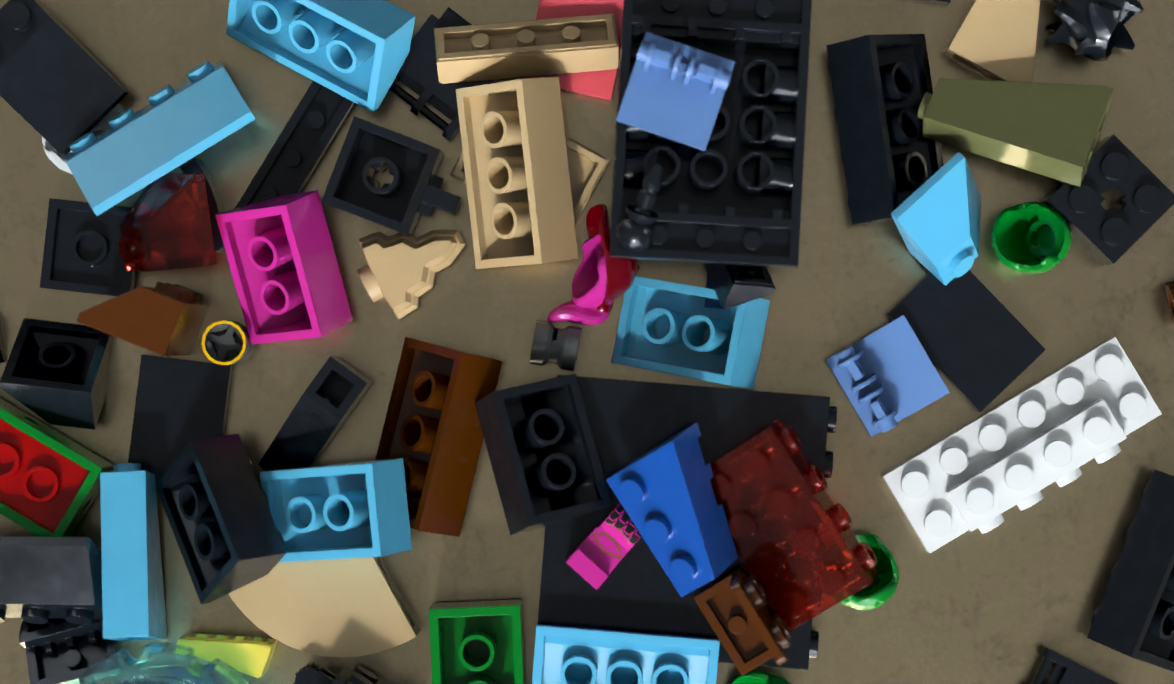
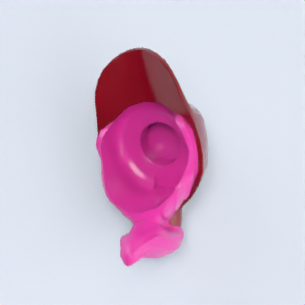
(597, 277)

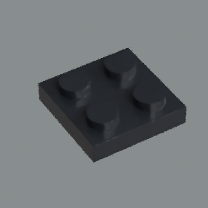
(84, 250)

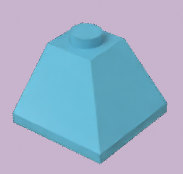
(943, 221)

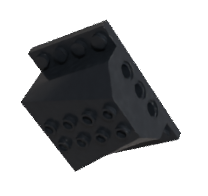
(746, 188)

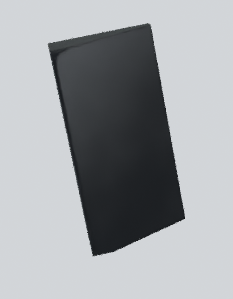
(739, 283)

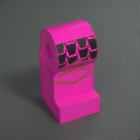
(604, 547)

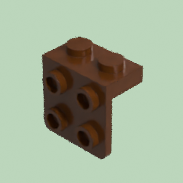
(743, 622)

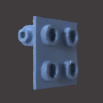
(675, 91)
(887, 376)

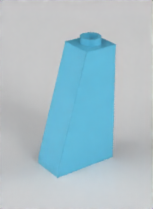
(131, 556)

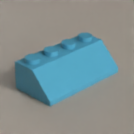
(337, 43)
(157, 137)

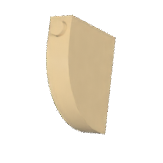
(329, 607)

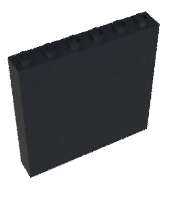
(628, 422)

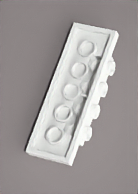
(1023, 446)

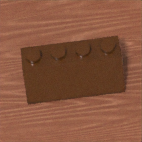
(437, 430)

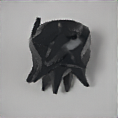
(1094, 26)

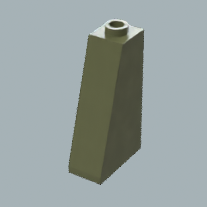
(1020, 123)

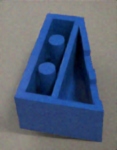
(676, 510)

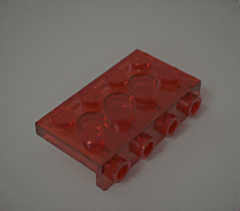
(789, 526)

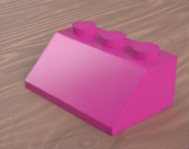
(284, 268)

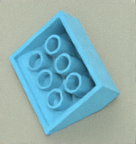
(621, 657)

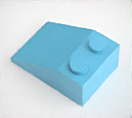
(673, 333)
(340, 509)

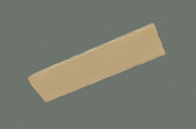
(526, 48)

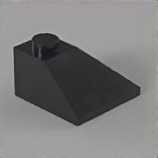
(59, 371)

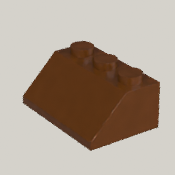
(154, 318)

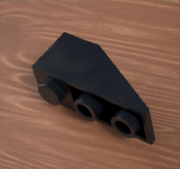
(316, 416)

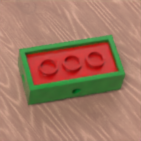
(44, 475)

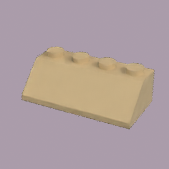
(517, 173)

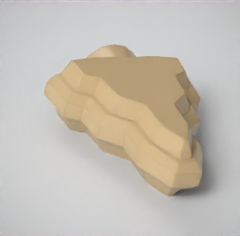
(405, 265)

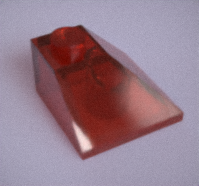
(169, 226)

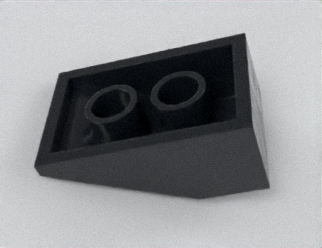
(52, 75)

